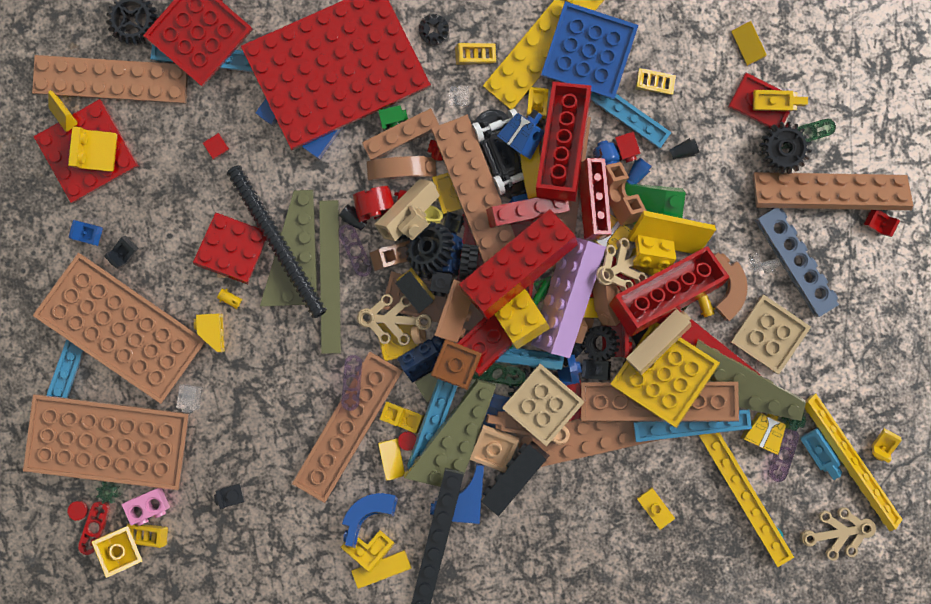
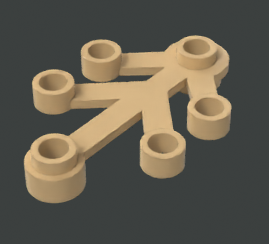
(622, 266)
(390, 319)
(841, 533)

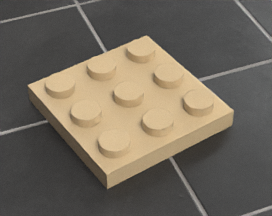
(770, 334)
(543, 404)

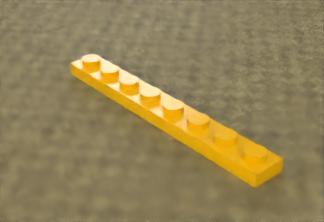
(852, 462)
(747, 498)

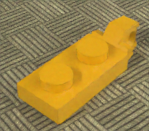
(777, 100)

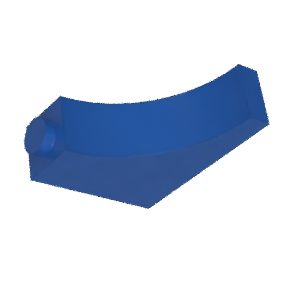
(469, 499)

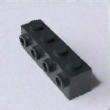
(515, 478)

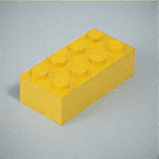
(522, 319)

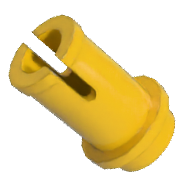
(229, 298)
(706, 307)

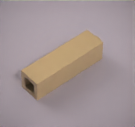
(420, 195)
(659, 341)

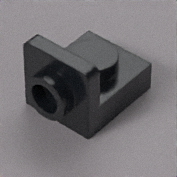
(229, 496)

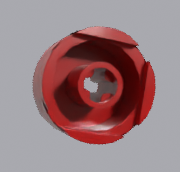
(373, 203)

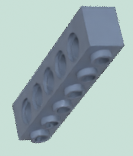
(796, 273)

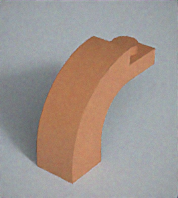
(401, 167)
(736, 288)

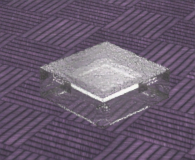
(459, 96)

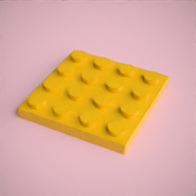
(670, 383)

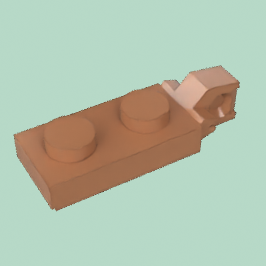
(507, 423)

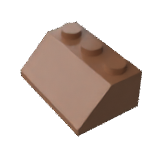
(454, 314)

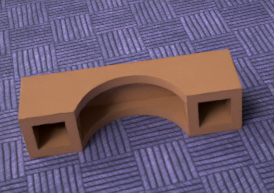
(400, 134)

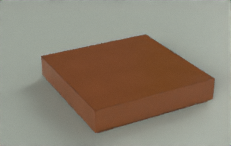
(456, 364)

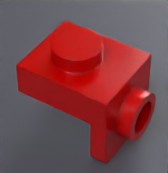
(881, 223)

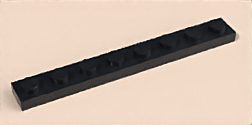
(437, 536)

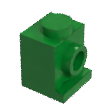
(392, 116)

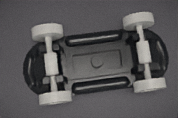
(501, 157)

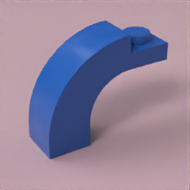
(364, 508)

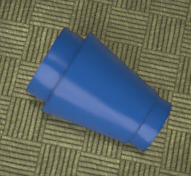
(638, 171)

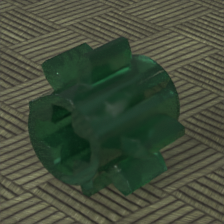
(794, 424)
(102, 495)

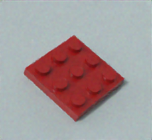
(230, 248)

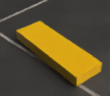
(385, 568)

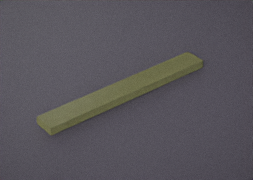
(330, 276)

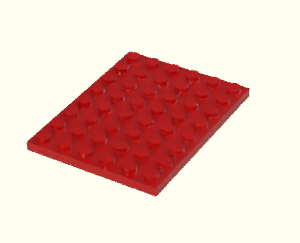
(335, 68)

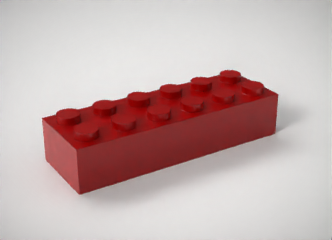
(563, 141)
(519, 264)
(668, 290)

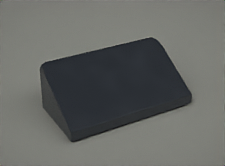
(414, 292)

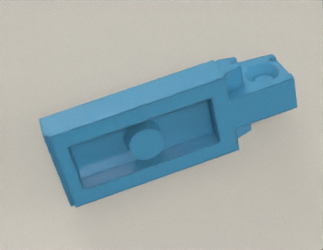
(822, 453)

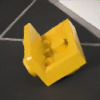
(654, 252)

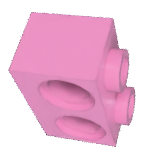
(144, 502)

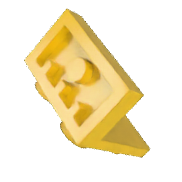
(92, 149)

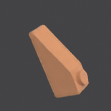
(389, 256)
(602, 297)

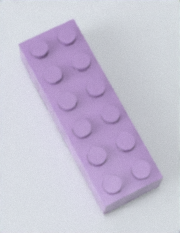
(569, 297)

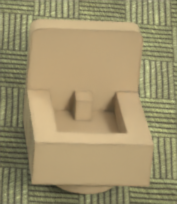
(414, 223)

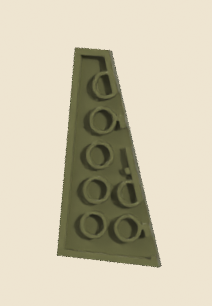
(301, 238)
(754, 390)
(455, 438)

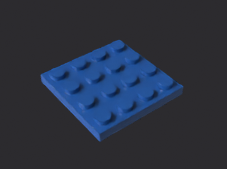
(589, 49)

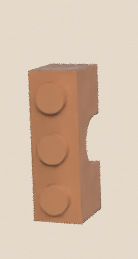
(626, 208)

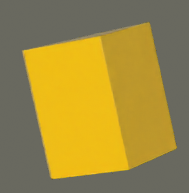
(116, 551)

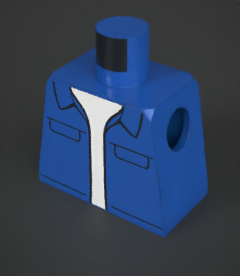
(523, 133)

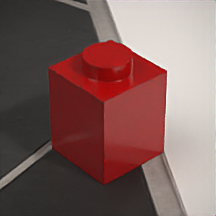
(627, 147)

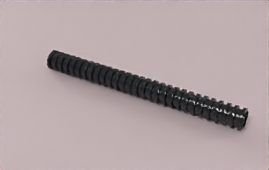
(276, 241)

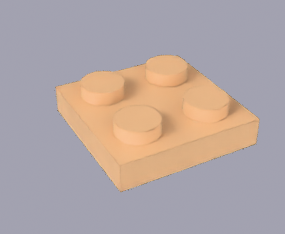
(494, 448)

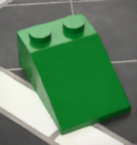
(659, 199)

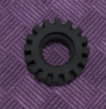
(468, 260)
(611, 343)

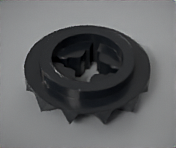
(433, 38)

